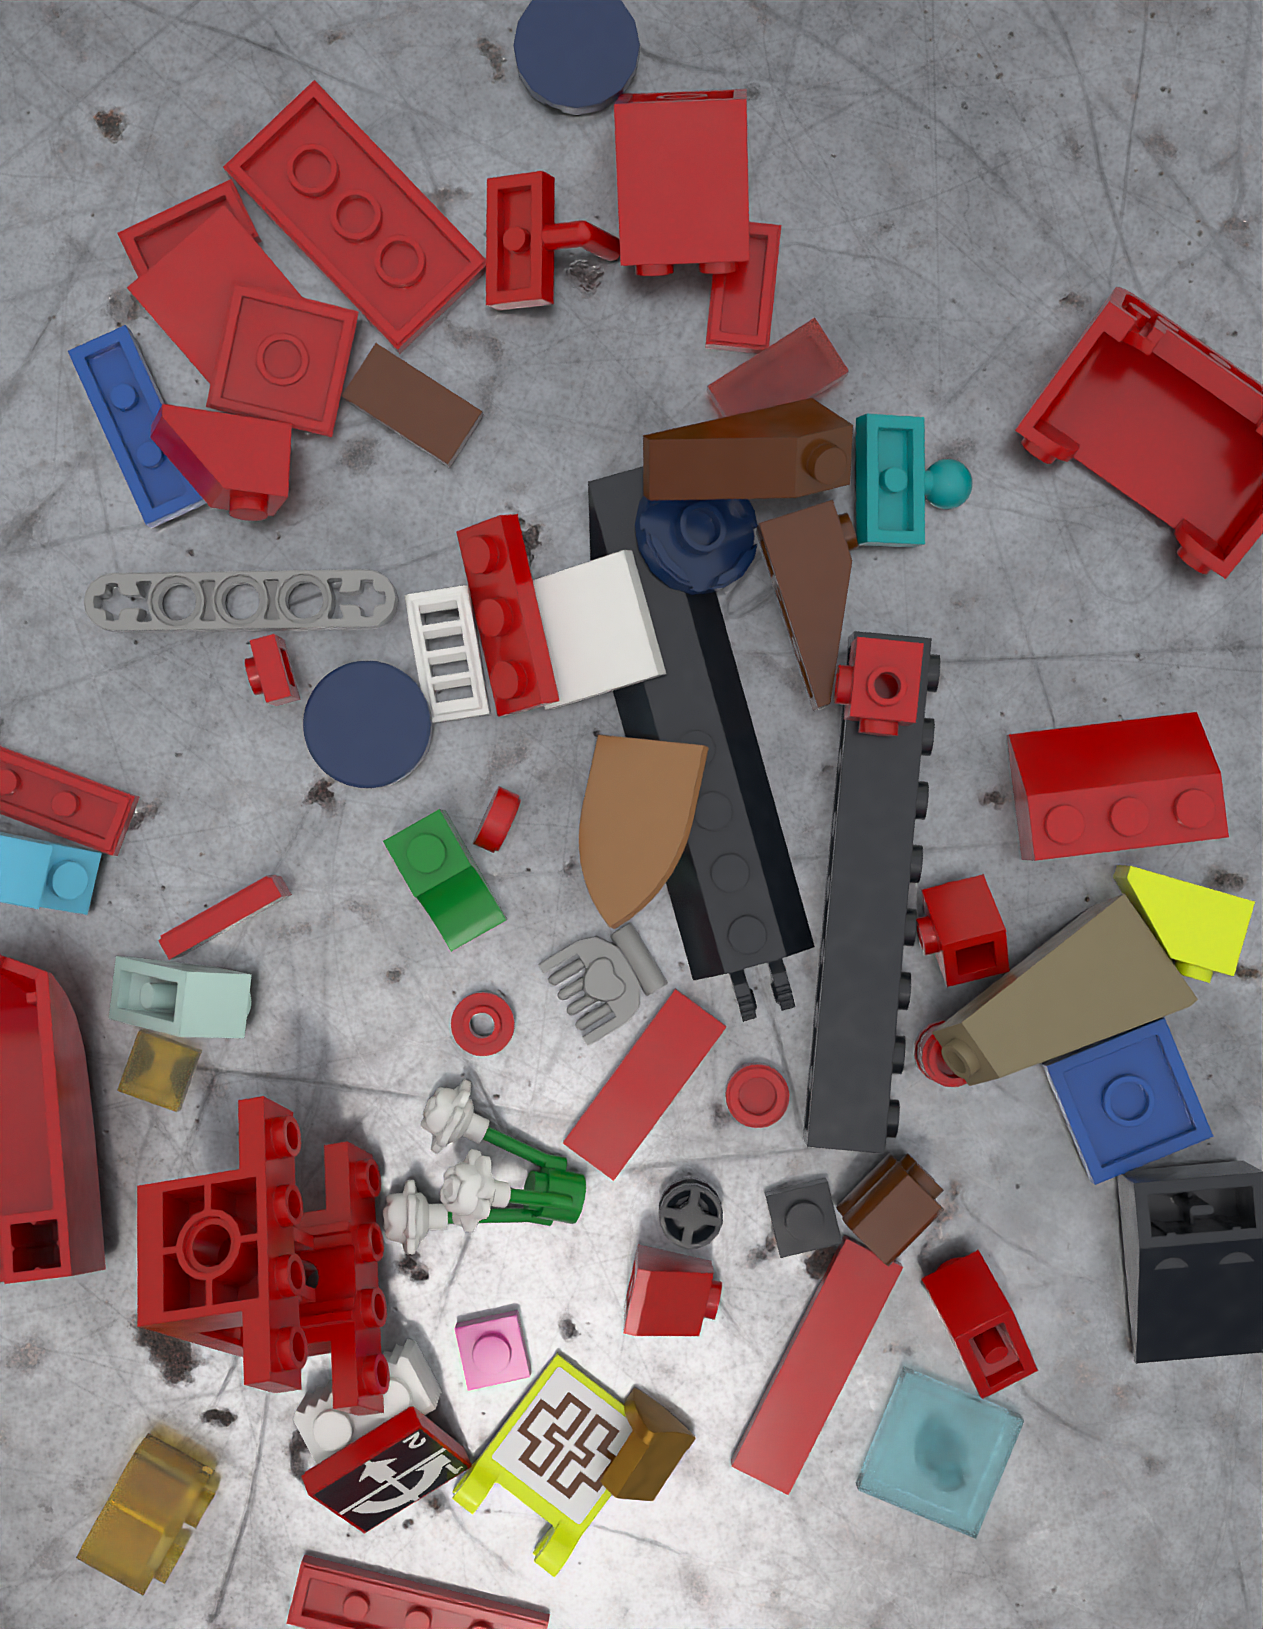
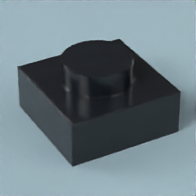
(803, 1217)

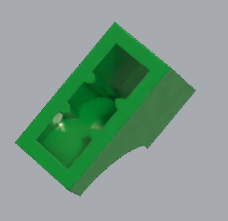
(445, 879)

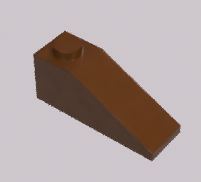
(751, 455)
(811, 576)

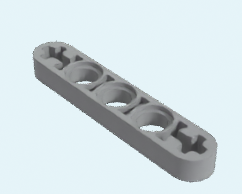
(211, 593)

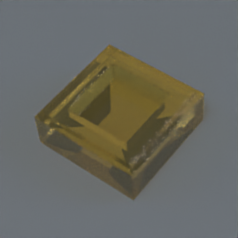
(159, 1070)

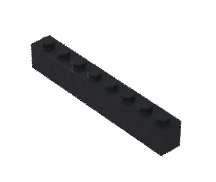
(868, 927)

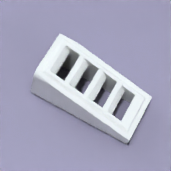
(440, 600)

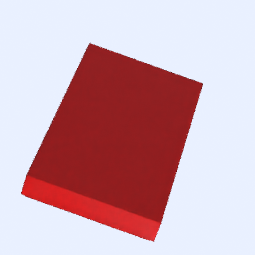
(356, 217)

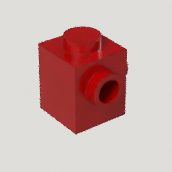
(880, 684)
(963, 917)

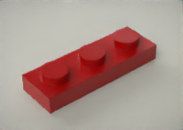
(507, 615)

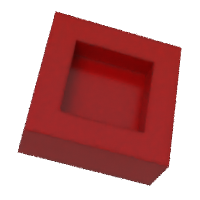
(271, 671)

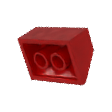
(1115, 787)

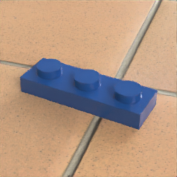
(126, 407)

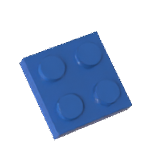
(1127, 1100)

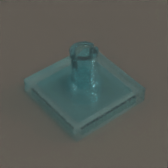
(939, 1452)

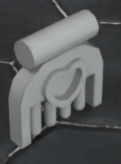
(610, 976)

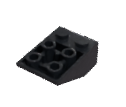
(1193, 1260)

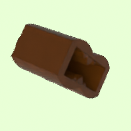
(892, 1206)

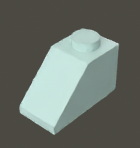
(180, 998)

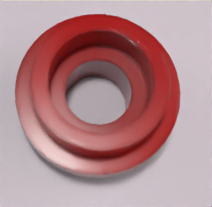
(482, 1003)

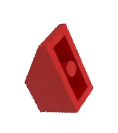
(228, 458)
(669, 1294)
(980, 1323)

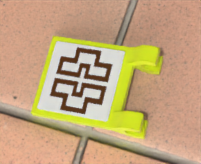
(553, 1457)

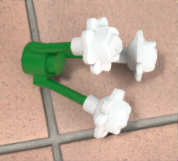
(470, 1186)

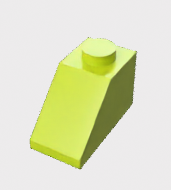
(1191, 922)

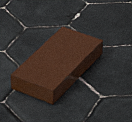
(412, 405)

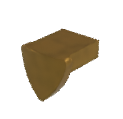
(649, 1451)

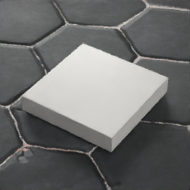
(597, 628)

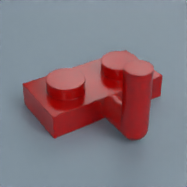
(524, 239)

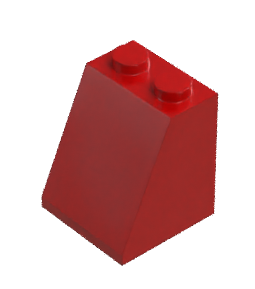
(682, 180)

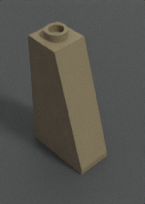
(1070, 992)

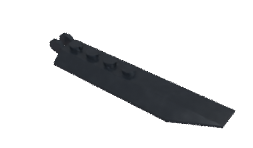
(735, 876)

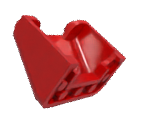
(1161, 426)

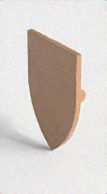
(636, 820)

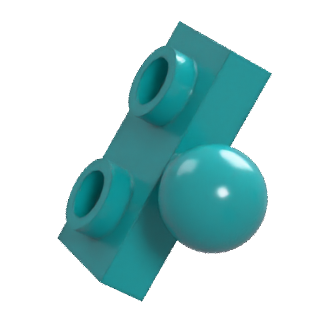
(895, 482)

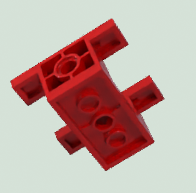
(232, 1257)

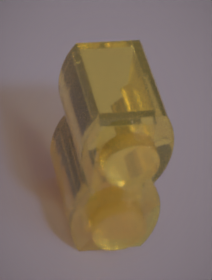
(146, 1514)

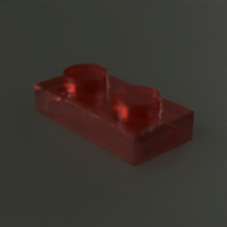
(781, 374)

